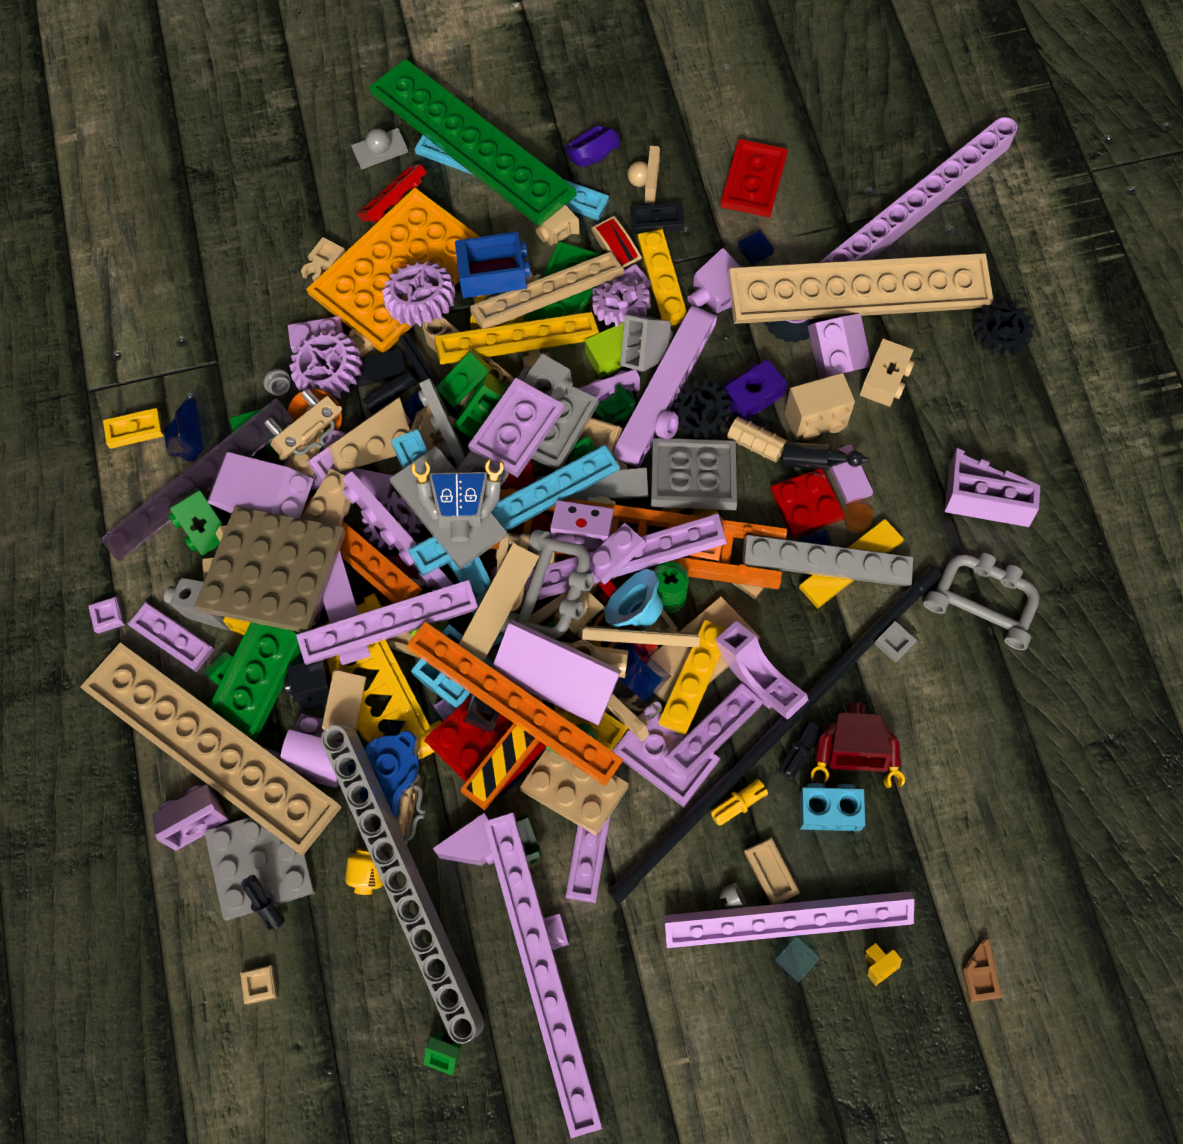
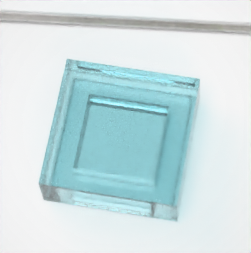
(797, 959)

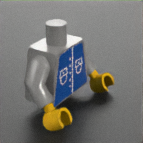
(459, 498)

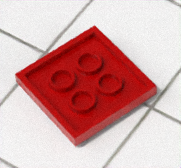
(467, 746)

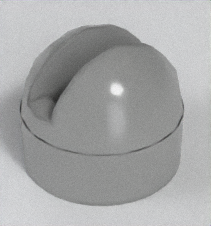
(733, 896)

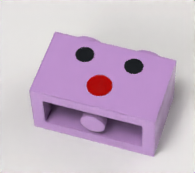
(582, 524)

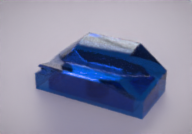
(184, 433)

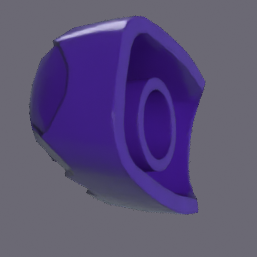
(592, 146)

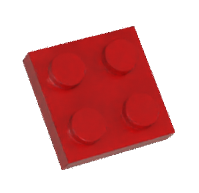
(807, 503)

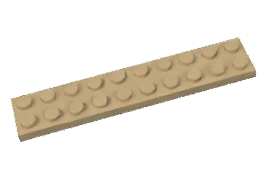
(859, 287)
(212, 749)

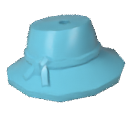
(635, 602)

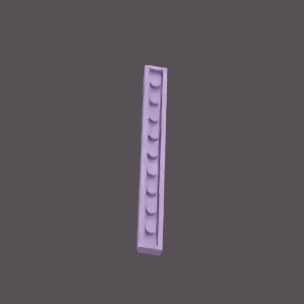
(543, 976)

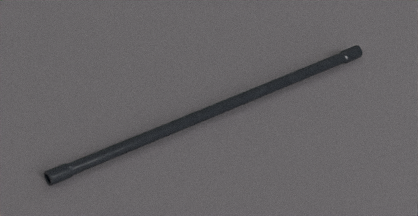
(630, 880)

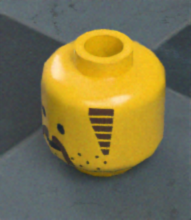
(362, 872)

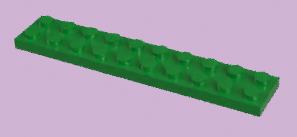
(473, 142)

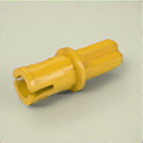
(738, 802)

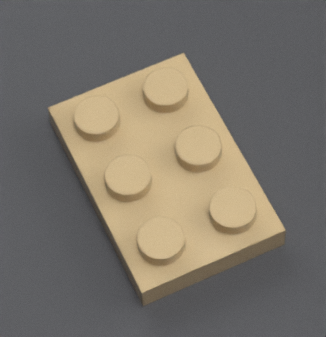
(573, 792)

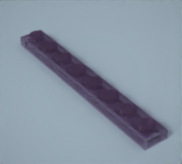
(202, 474)

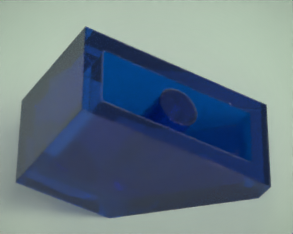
(643, 673)

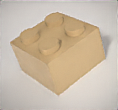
(819, 407)

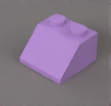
(839, 345)
(188, 818)

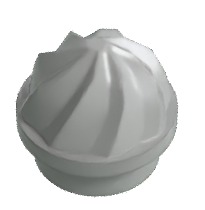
(277, 382)

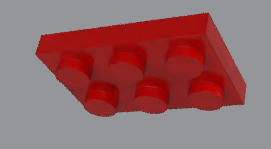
(754, 178)

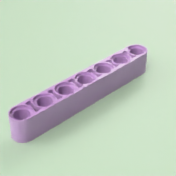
(664, 386)

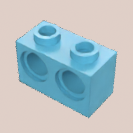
(832, 817)

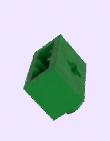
(480, 405)
(196, 505)

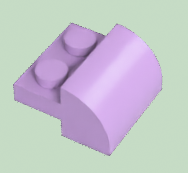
(305, 754)

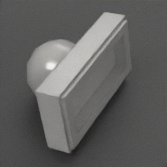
(379, 147)

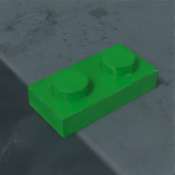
(463, 378)

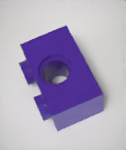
(765, 379)

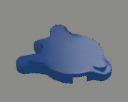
(394, 764)

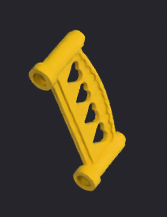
(388, 681)

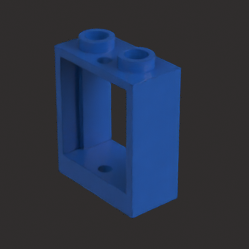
(486, 249)

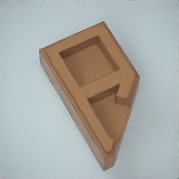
(981, 974)

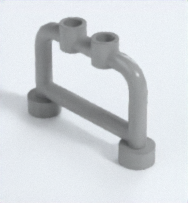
(1010, 577)
(579, 580)

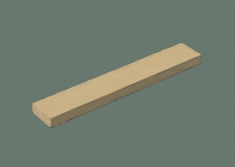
(547, 290)

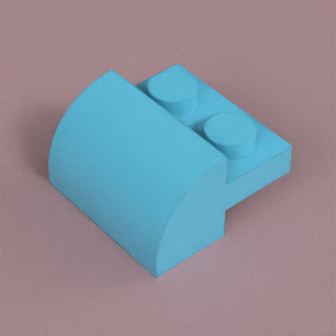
(440, 683)

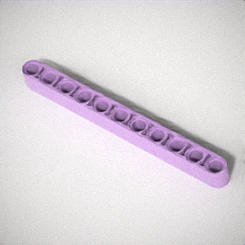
(927, 194)

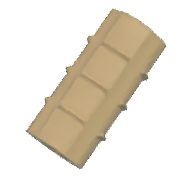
(756, 439)

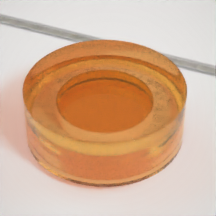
(858, 517)

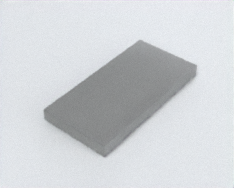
(480, 537)

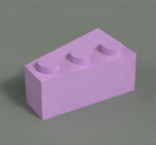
(989, 494)

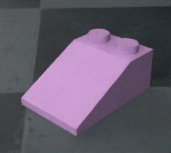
(259, 487)

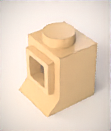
(558, 226)

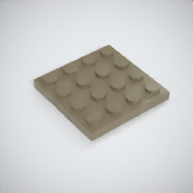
(271, 569)

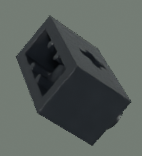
(308, 684)

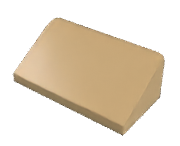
(344, 700)

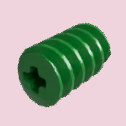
(672, 585)

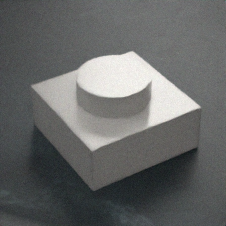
(895, 642)

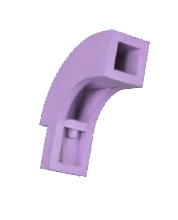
(753, 669)

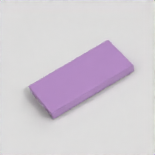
(556, 672)

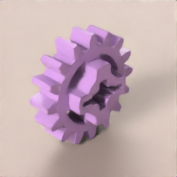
(619, 300)
(409, 523)

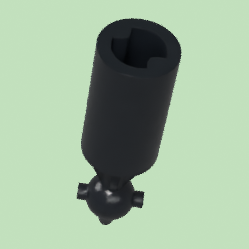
(819, 456)

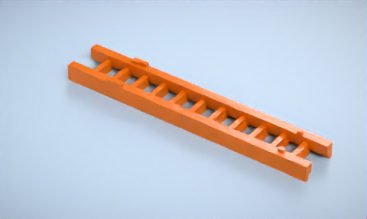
(694, 566)

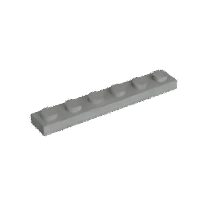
(827, 561)

